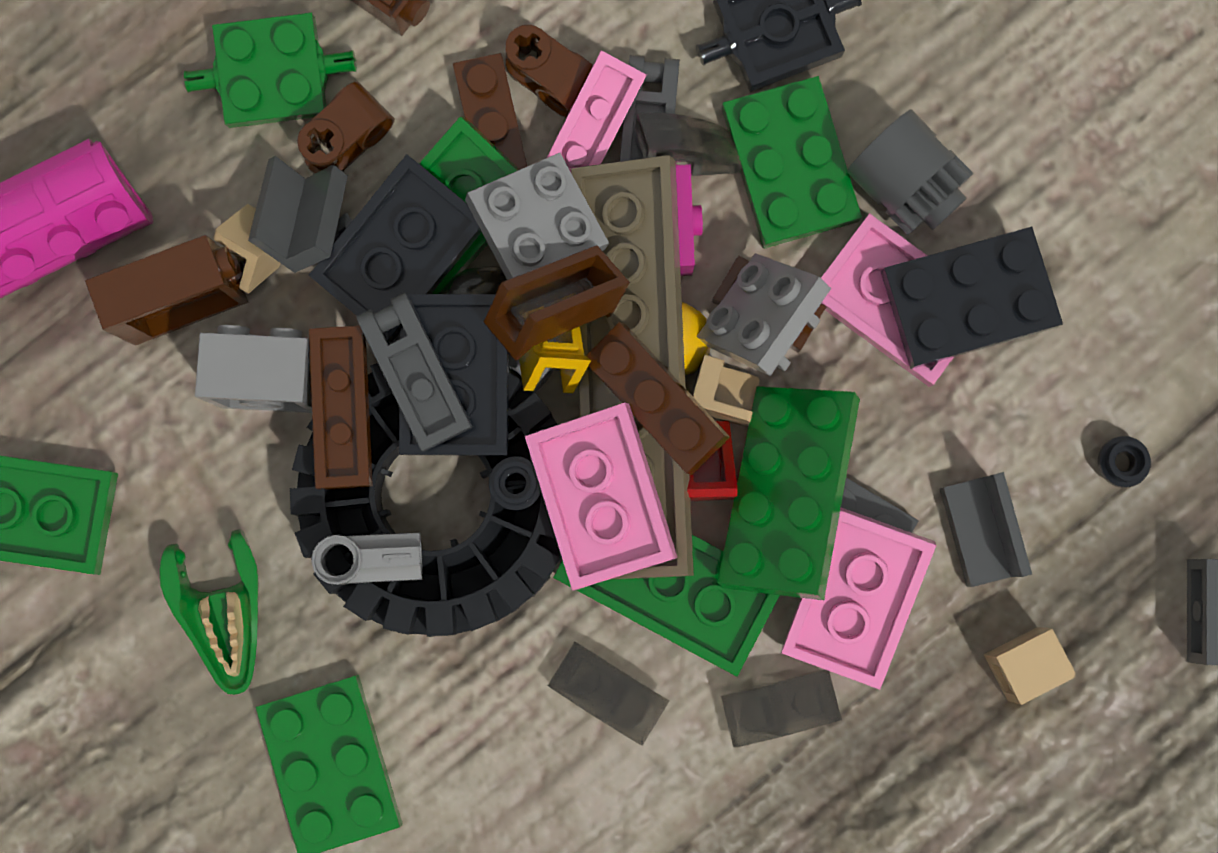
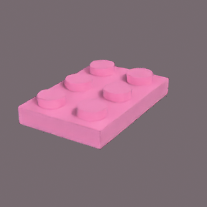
(860, 295)
(600, 496)
(866, 600)

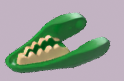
(219, 621)

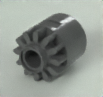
(911, 174)

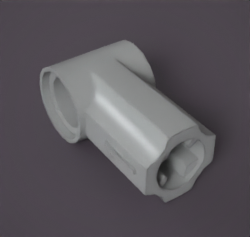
(375, 558)

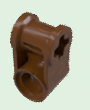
(554, 75)
(348, 125)

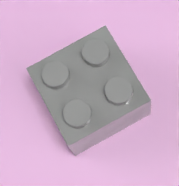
(254, 370)

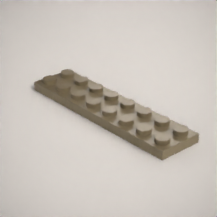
(640, 220)

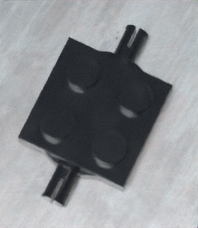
(776, 37)

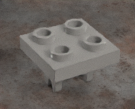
(535, 217)
(764, 314)

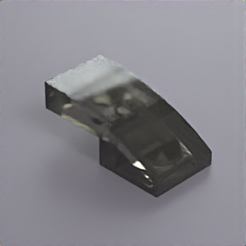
(688, 140)
(608, 693)
(781, 708)

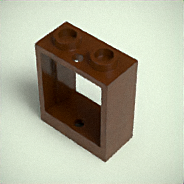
(167, 290)

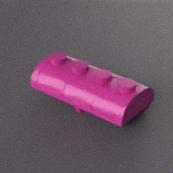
(64, 213)

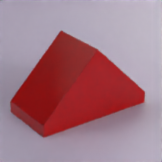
(717, 475)

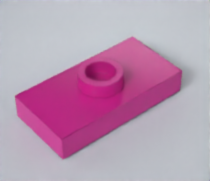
(689, 219)

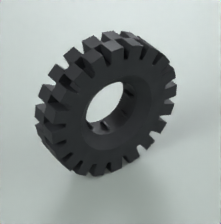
(459, 585)

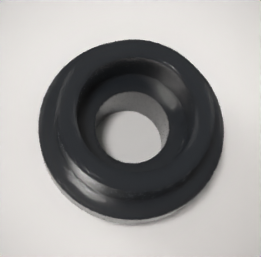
(1138, 457)
(502, 472)

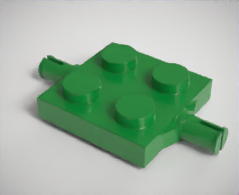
(269, 70)

